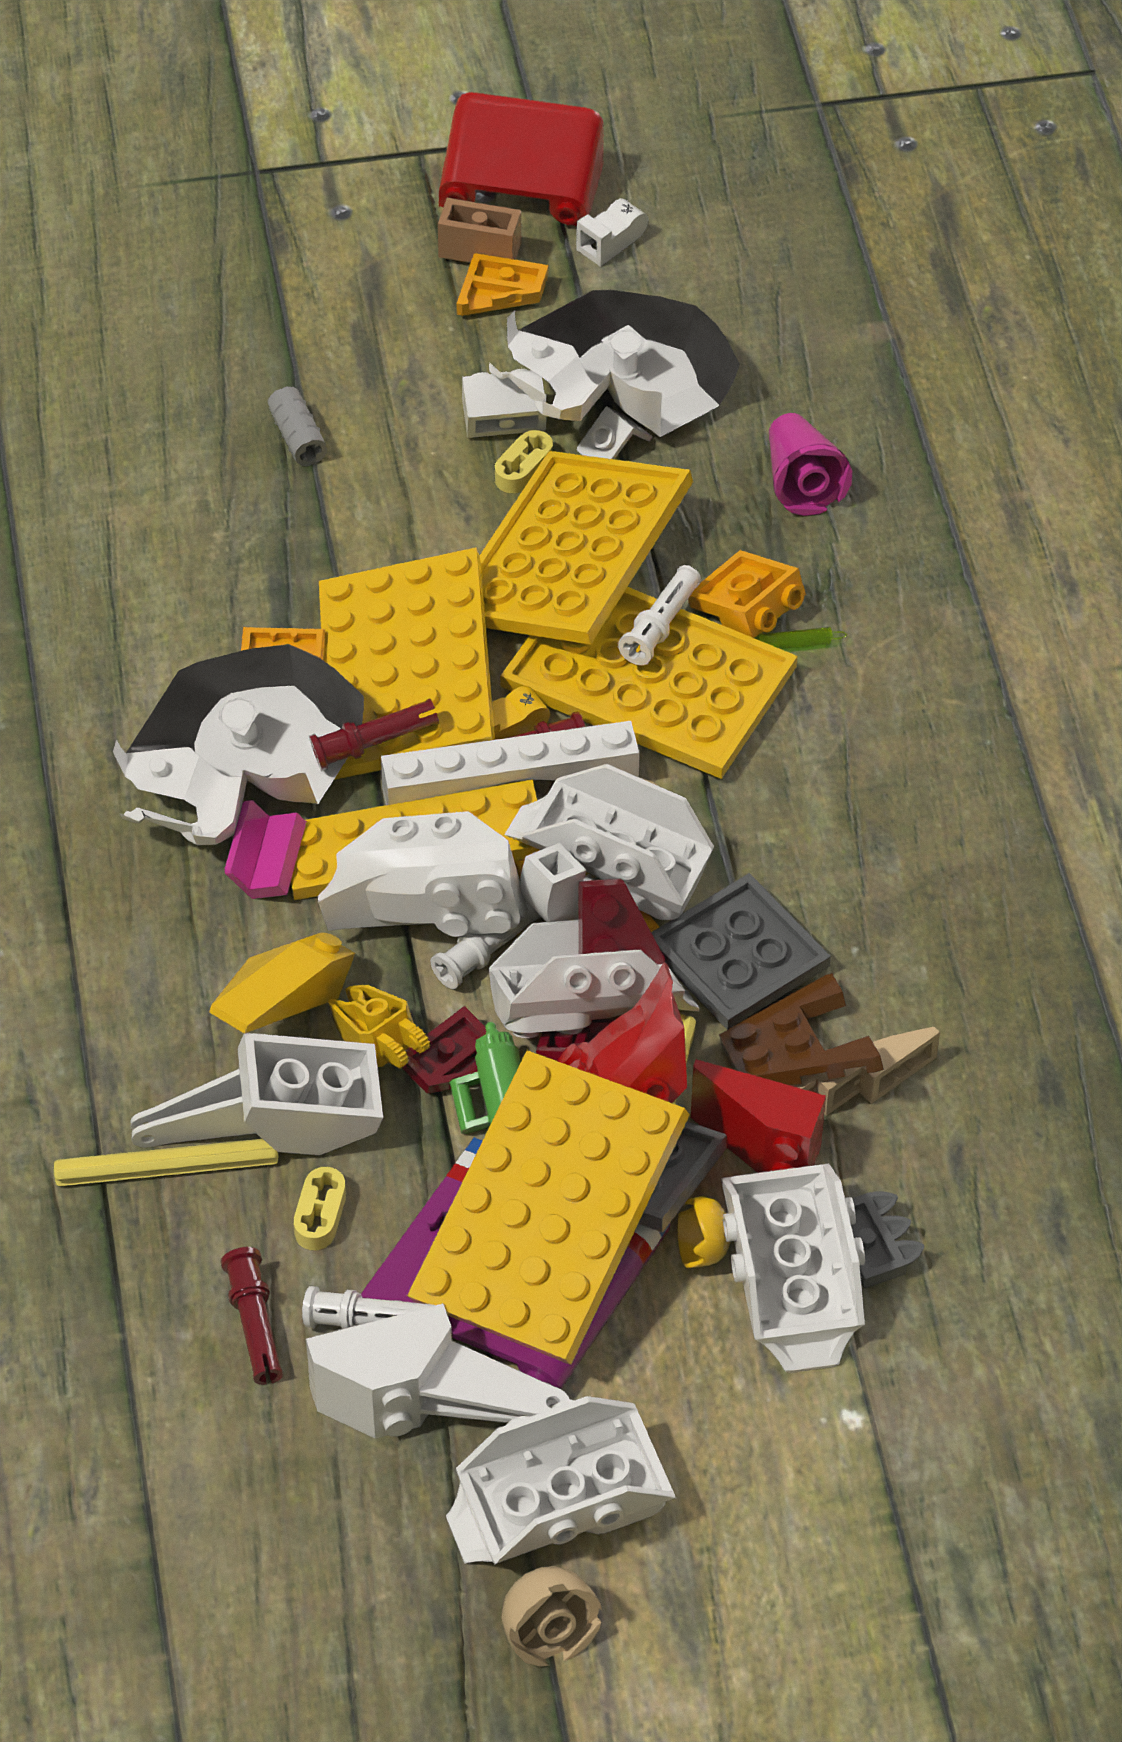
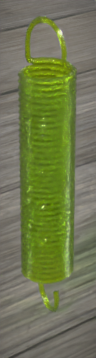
(800, 638)

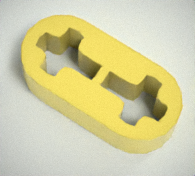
(517, 458)
(311, 1206)

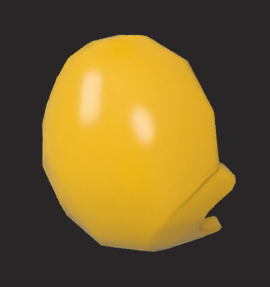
(701, 1233)

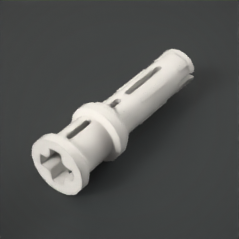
(653, 625)
(473, 952)
(349, 1308)

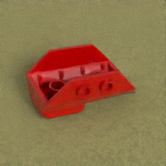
(641, 1046)

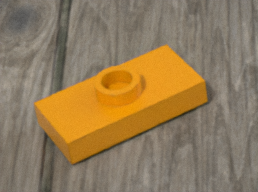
(306, 639)

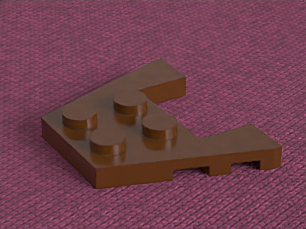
(784, 1047)

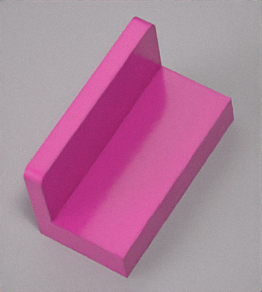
(264, 851)

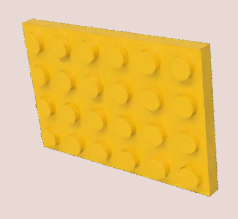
(575, 543)
(412, 638)
(688, 703)
(549, 1206)

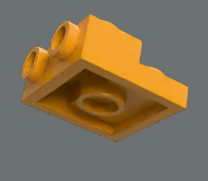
(749, 593)

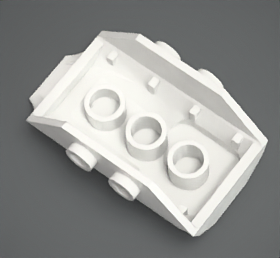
(623, 831)
(426, 872)
(551, 987)
(797, 1262)
(556, 1477)

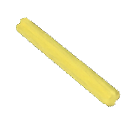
(164, 1162)

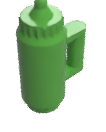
(496, 1065)

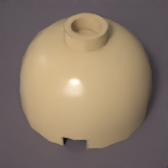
(550, 1615)

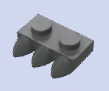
(883, 1254)

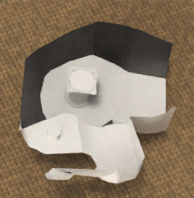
(627, 349)
(237, 725)

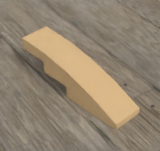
(901, 1058)

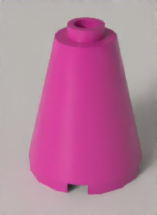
(806, 466)

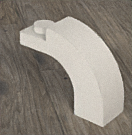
(551, 883)

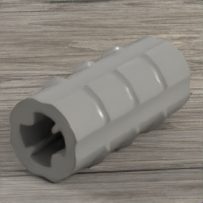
(297, 426)

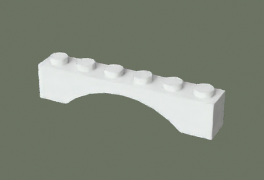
(500, 761)

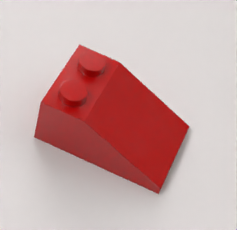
(764, 1120)

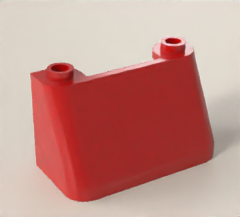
(525, 152)

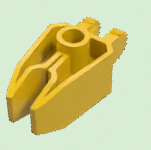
(378, 1020)

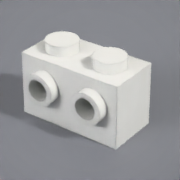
(499, 405)

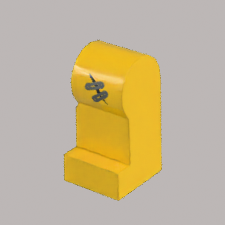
(518, 713)

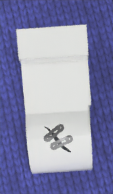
(611, 230)

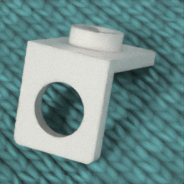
(610, 435)

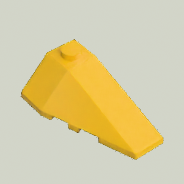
(284, 982)

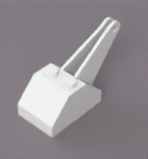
(286, 1090)
(407, 1366)

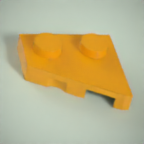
(500, 284)

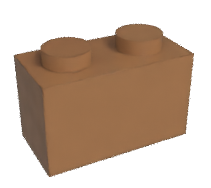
(479, 229)

